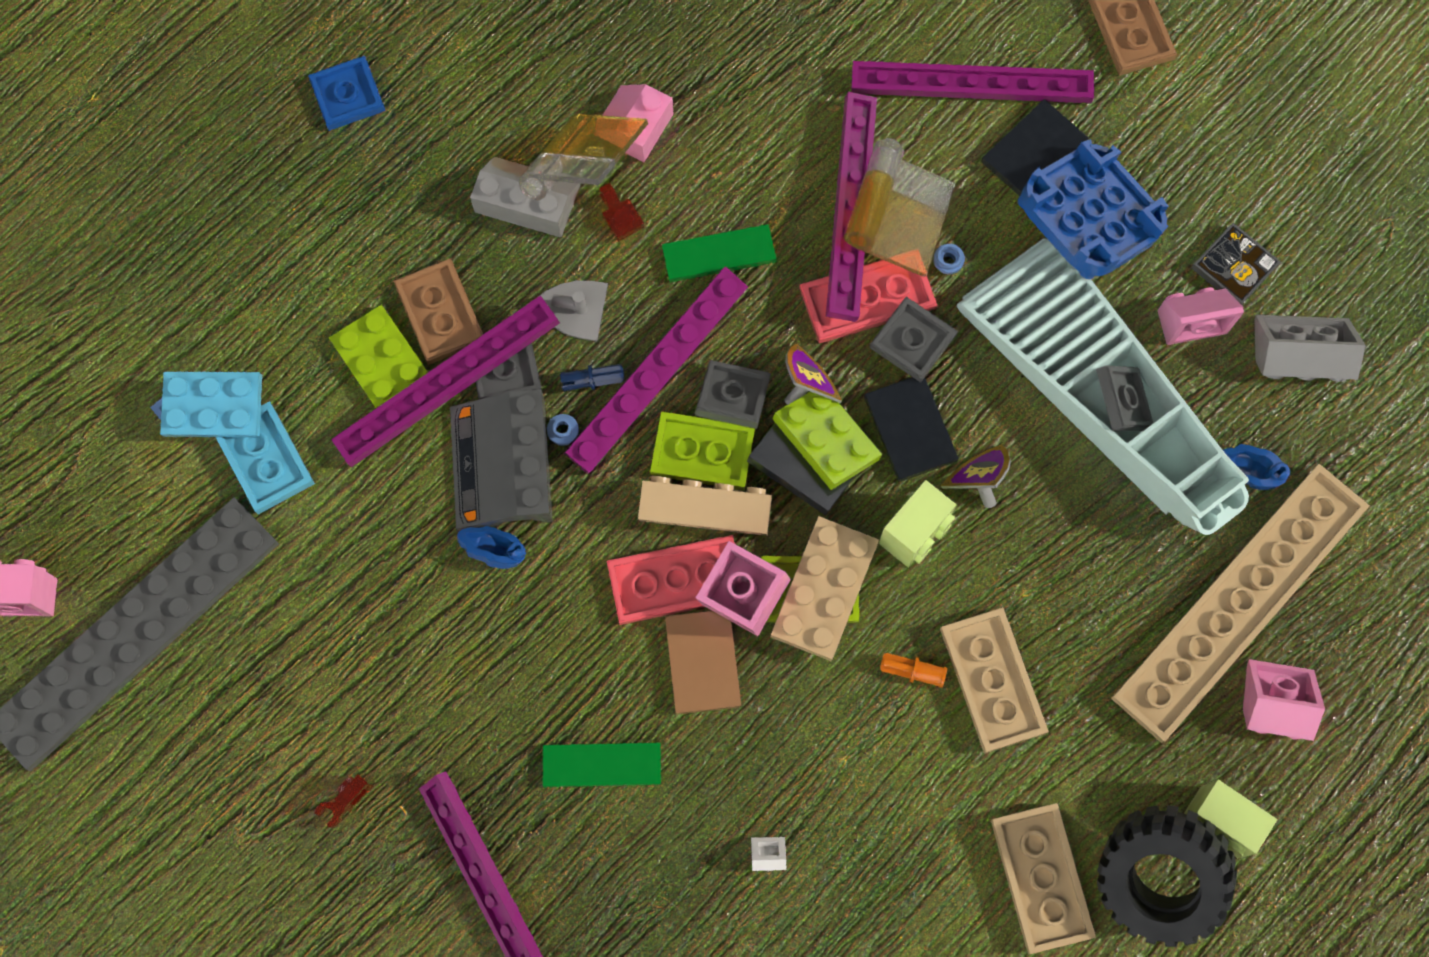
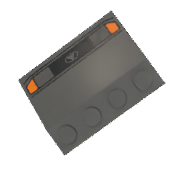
(501, 460)

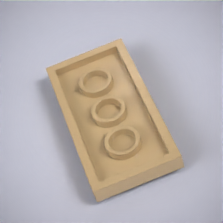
(824, 588)
(994, 680)
(1043, 879)

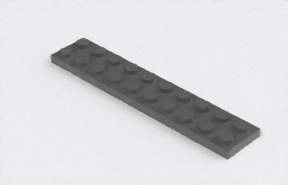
(132, 633)

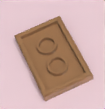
(1133, 33)
(438, 310)
(702, 662)

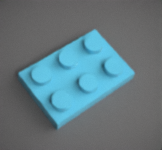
(211, 404)
(267, 464)

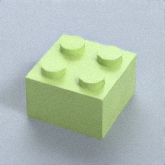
(917, 523)
(1234, 817)

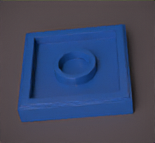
(346, 93)

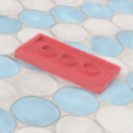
(881, 294)
(663, 579)

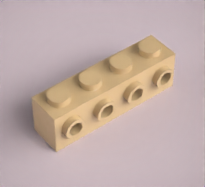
(705, 507)

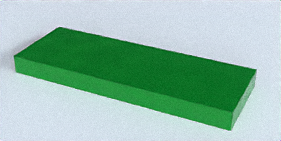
(711, 253)
(601, 765)

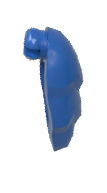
(1260, 466)
(492, 546)

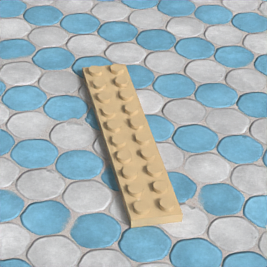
(1239, 603)

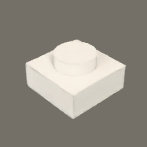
(768, 853)

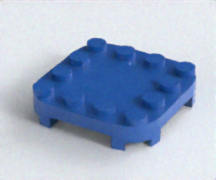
(1093, 210)

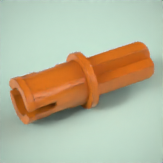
(913, 669)

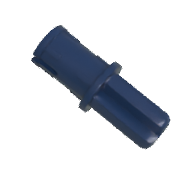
(592, 377)

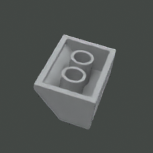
(500, 197)
(1307, 347)

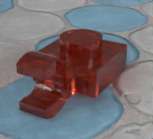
(620, 216)
(349, 795)

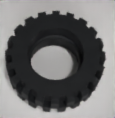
(1158, 915)

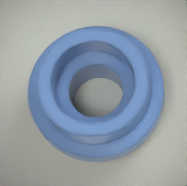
(952, 251)
(562, 438)

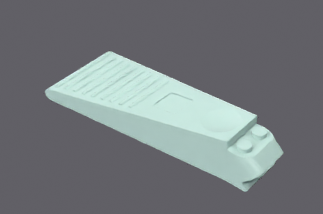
(1057, 336)

